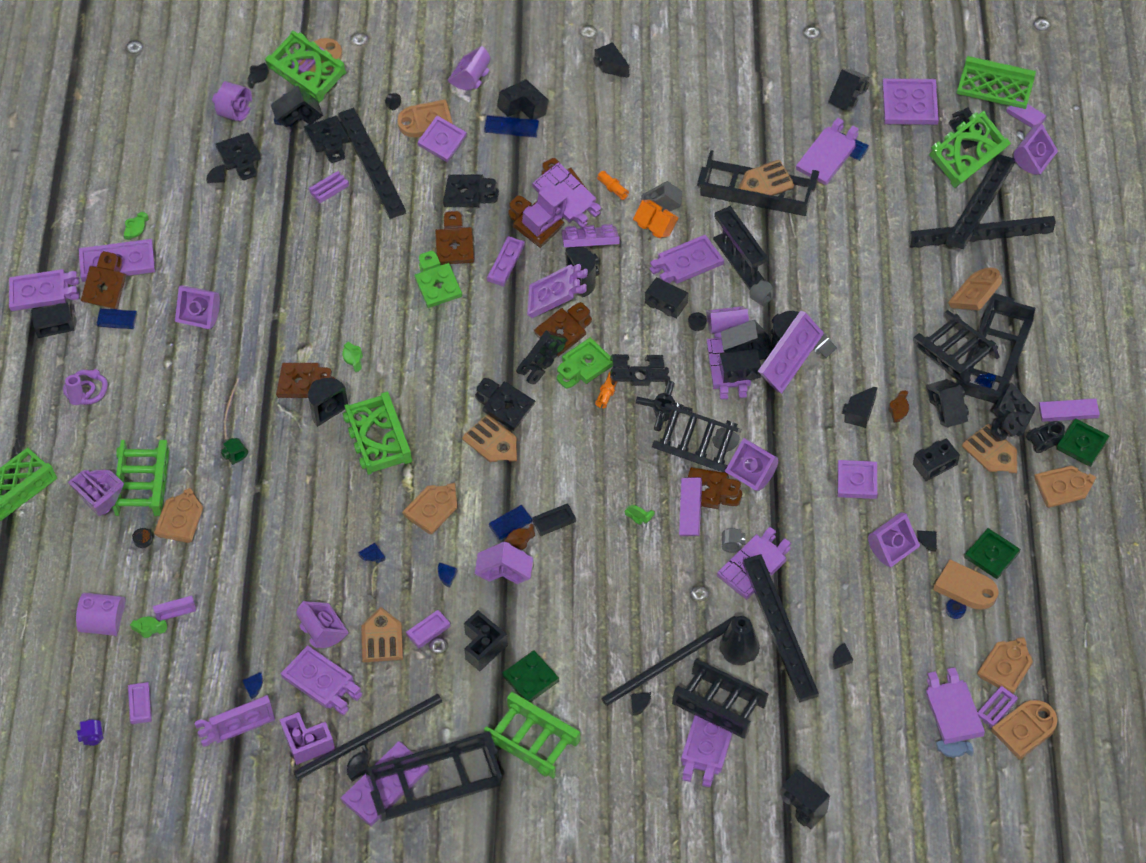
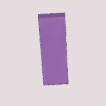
(505, 261)
(1069, 410)
(690, 506)

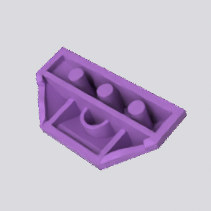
(97, 489)

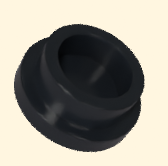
(393, 101)

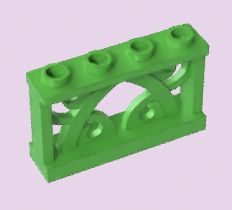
(282, 68)
(991, 147)
(385, 411)

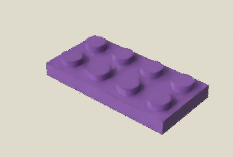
(135, 255)
(791, 352)
(390, 789)

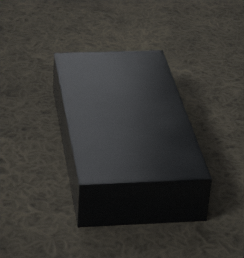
(554, 519)

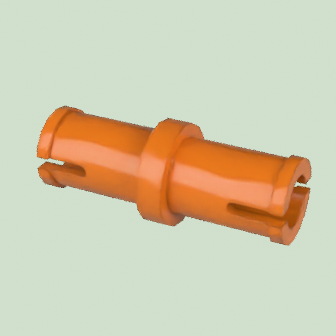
(613, 185)
(606, 391)

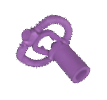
(73, 387)

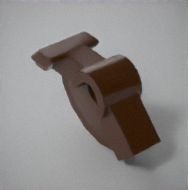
(899, 407)
(519, 537)

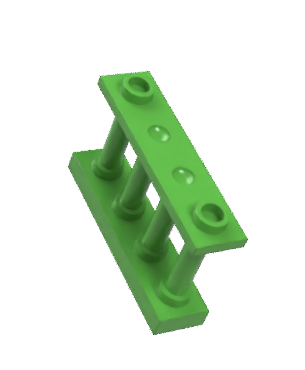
(156, 486)
(550, 725)

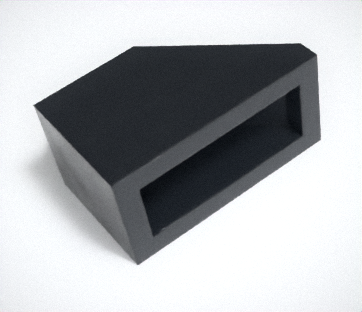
(611, 61)
(860, 407)

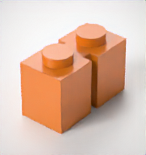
(650, 216)

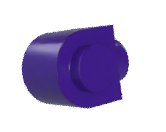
(90, 732)

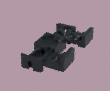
(622, 374)

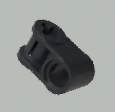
(1044, 438)

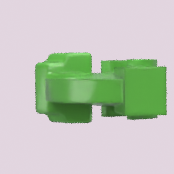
(135, 226)
(352, 355)
(638, 514)
(148, 625)

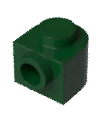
(234, 450)

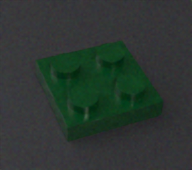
(1083, 442)
(992, 553)
(530, 676)

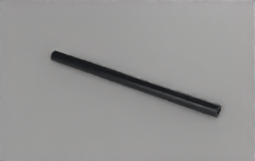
(666, 663)
(367, 737)

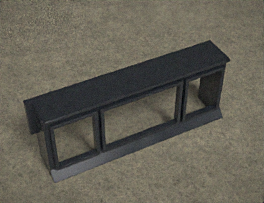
(752, 198)
(1007, 307)
(432, 755)

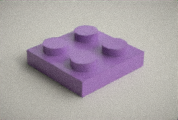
(442, 138)
(857, 479)

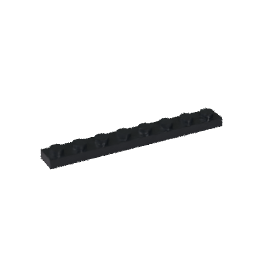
(371, 163)
(980, 202)
(986, 231)
(780, 628)

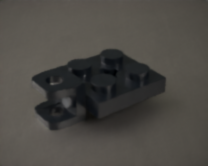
(330, 143)
(242, 160)
(476, 191)
(541, 356)
(495, 402)
(1010, 421)

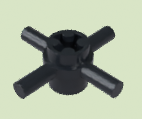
(661, 412)

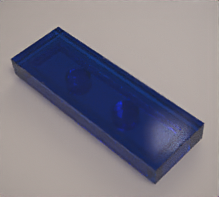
(511, 126)

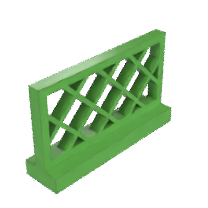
(997, 72)
(27, 488)

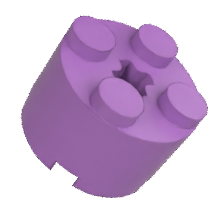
(232, 101)

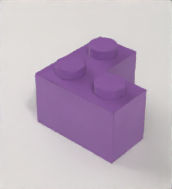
(546, 211)
(504, 561)
(304, 742)

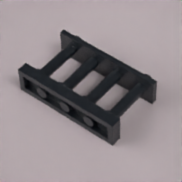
(740, 247)
(949, 362)
(700, 455)
(712, 712)

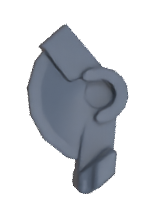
(955, 749)

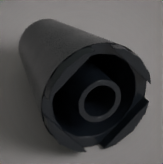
(740, 642)

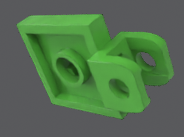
(433, 273)
(576, 367)

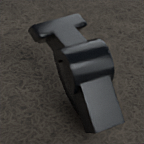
(257, 74)
(358, 763)

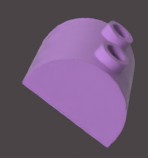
(470, 69)
(1035, 150)
(197, 307)
(724, 318)
(752, 465)
(893, 540)
(99, 613)
(321, 624)

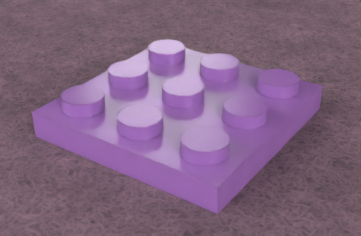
(910, 101)
(590, 236)

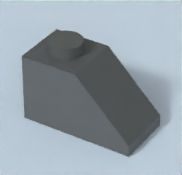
(665, 195)

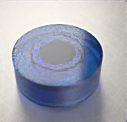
(955, 609)

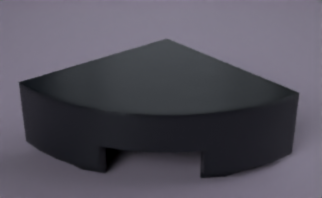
(216, 175)
(928, 539)
(842, 656)
(640, 702)

